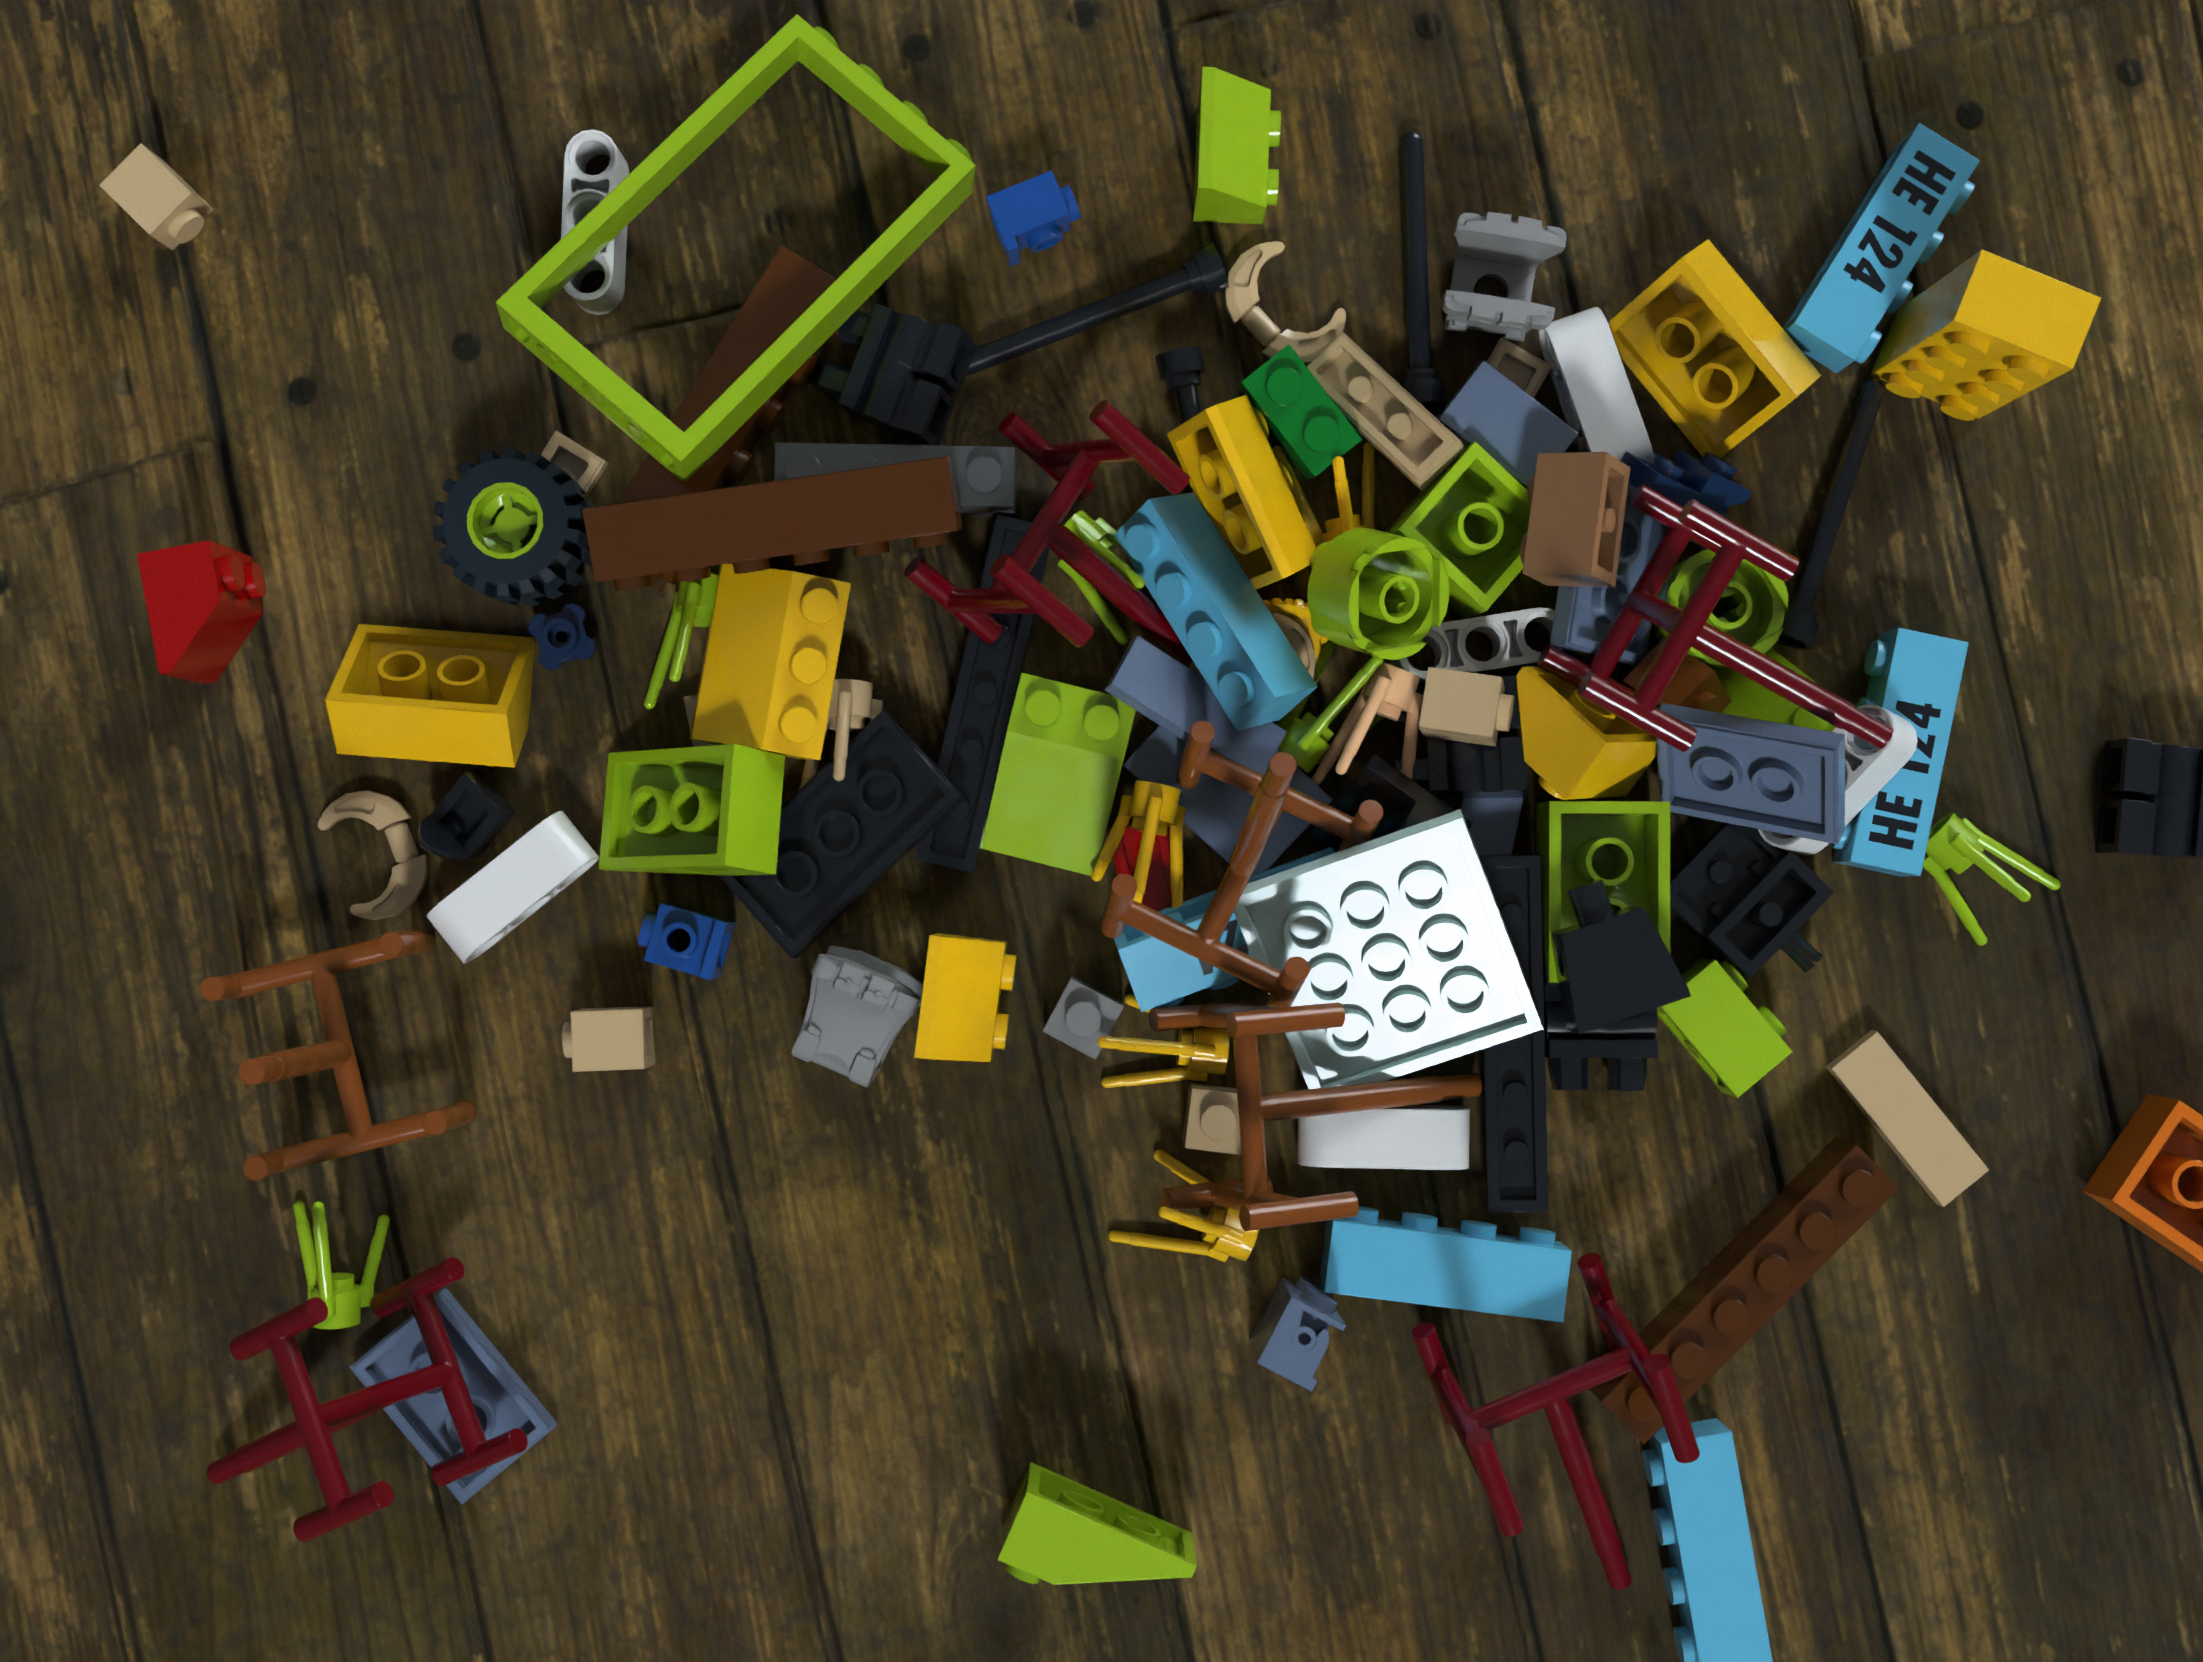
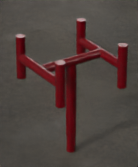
(1016, 589)
(1689, 629)
(1624, 1355)
(318, 1420)

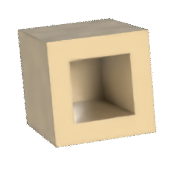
(157, 198)
(1465, 707)
(610, 1038)
(1212, 1119)

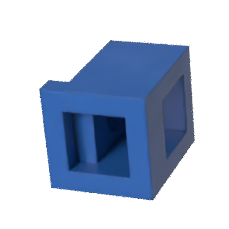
(1032, 215)
(708, 940)

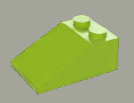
(1058, 774)
(693, 811)
(1605, 841)
(1083, 1536)

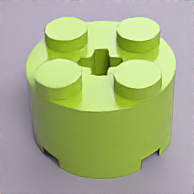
(1376, 592)
(1752, 600)

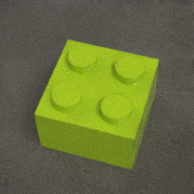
(1474, 525)

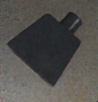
(1611, 962)

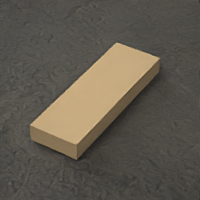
(1385, 412)
(1907, 1118)

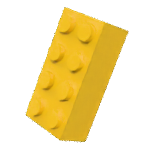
(1984, 336)

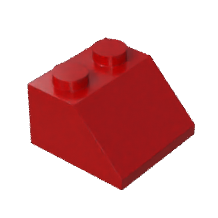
(200, 606)

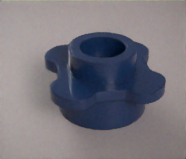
(578, 642)

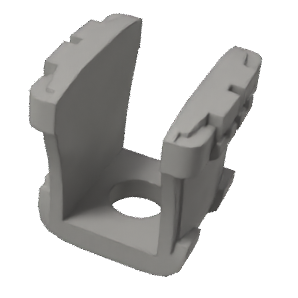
(1509, 253)
(855, 1012)

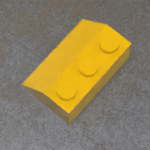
(1710, 351)
(1245, 490)
(770, 661)
(432, 695)

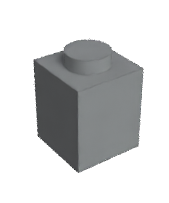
(1083, 1017)

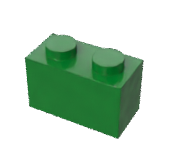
(1299, 412)

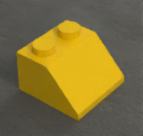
(1576, 743)
(963, 998)

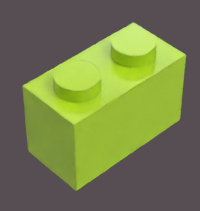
(1724, 1028)

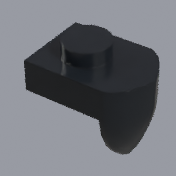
(465, 819)

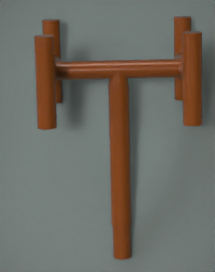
(1271, 797)
(334, 1053)
(1254, 1192)

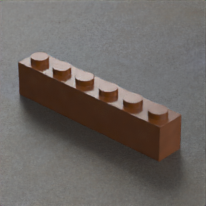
(773, 306)
(773, 520)
(1753, 1277)

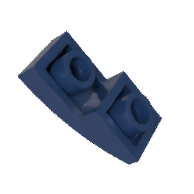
(1688, 478)

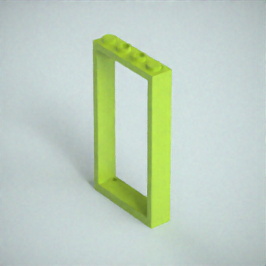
(862, 88)

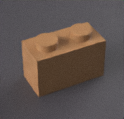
(1575, 519)

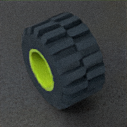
(514, 527)

